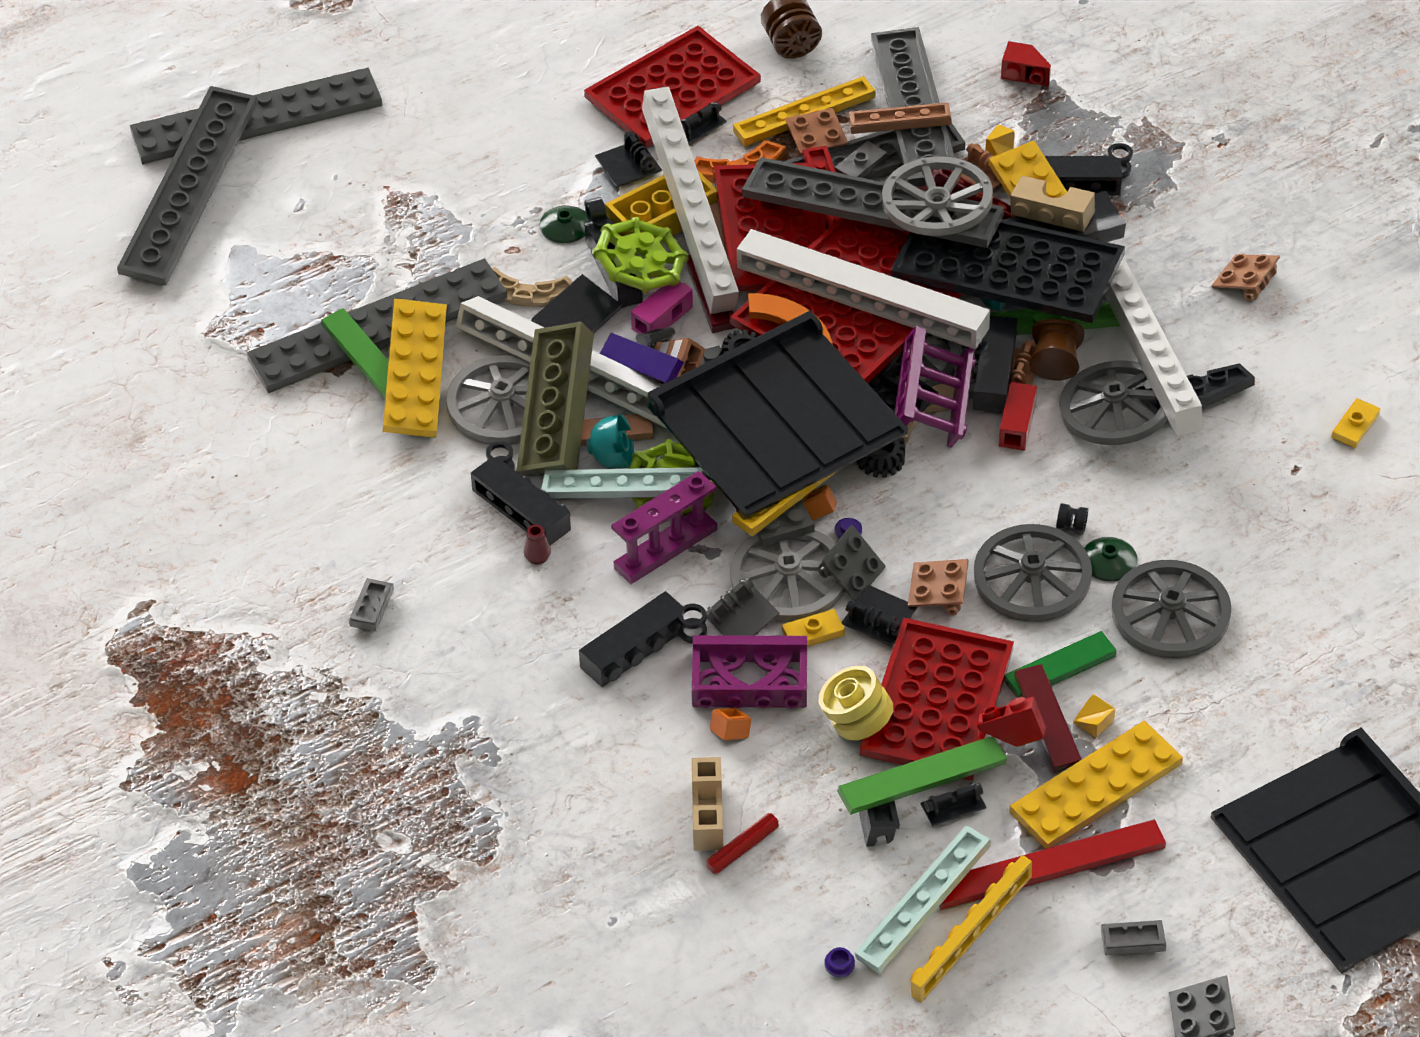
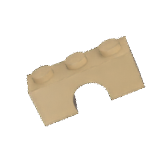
(1069, 211)
(707, 803)

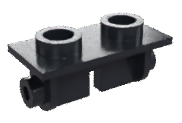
(698, 126)
(954, 804)

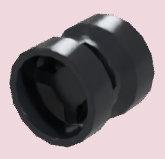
(1066, 515)

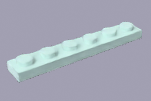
(613, 482)
(922, 899)

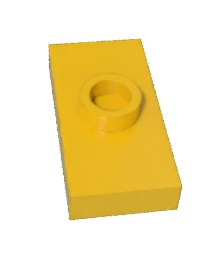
(1355, 423)
(817, 627)

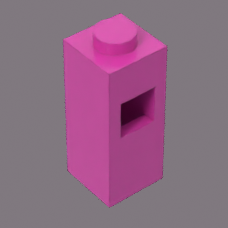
(662, 308)

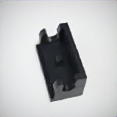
(878, 822)

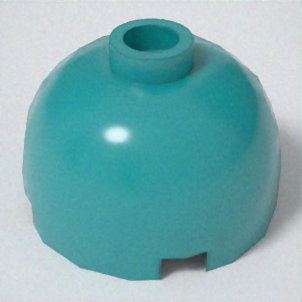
(610, 442)

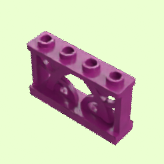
(732, 692)

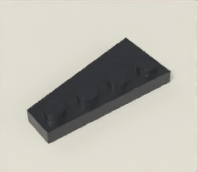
(1212, 387)

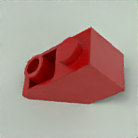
(1025, 64)
(1013, 723)

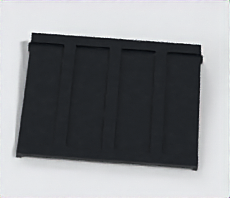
(775, 415)
(1337, 848)

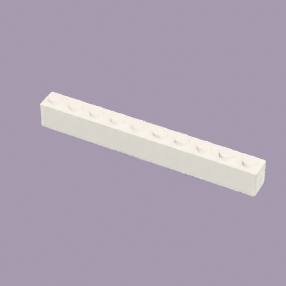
(690, 200)
(863, 288)
(516, 336)
(1154, 352)

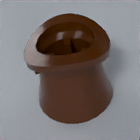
(1056, 348)

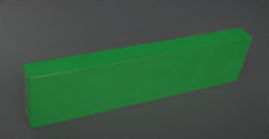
(1069, 660)

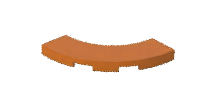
(765, 150)
(777, 309)

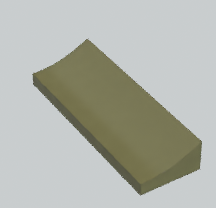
(555, 399)

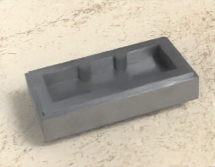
(862, 160)
(371, 604)
(1133, 937)

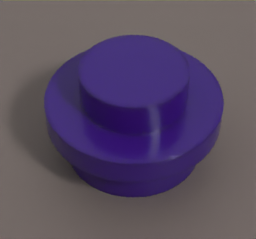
(843, 524)
(839, 962)

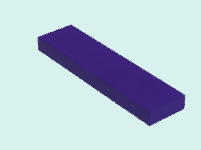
(641, 358)

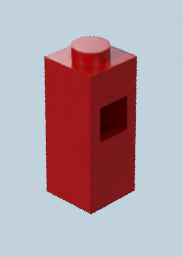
(1017, 416)

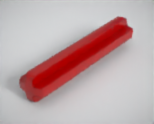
(742, 843)

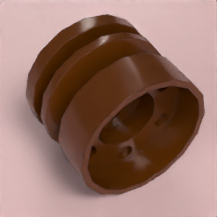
(791, 27)

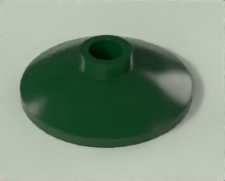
(564, 224)
(1110, 558)

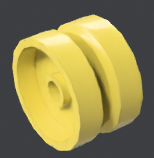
(856, 703)

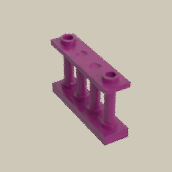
(910, 390)
(674, 539)

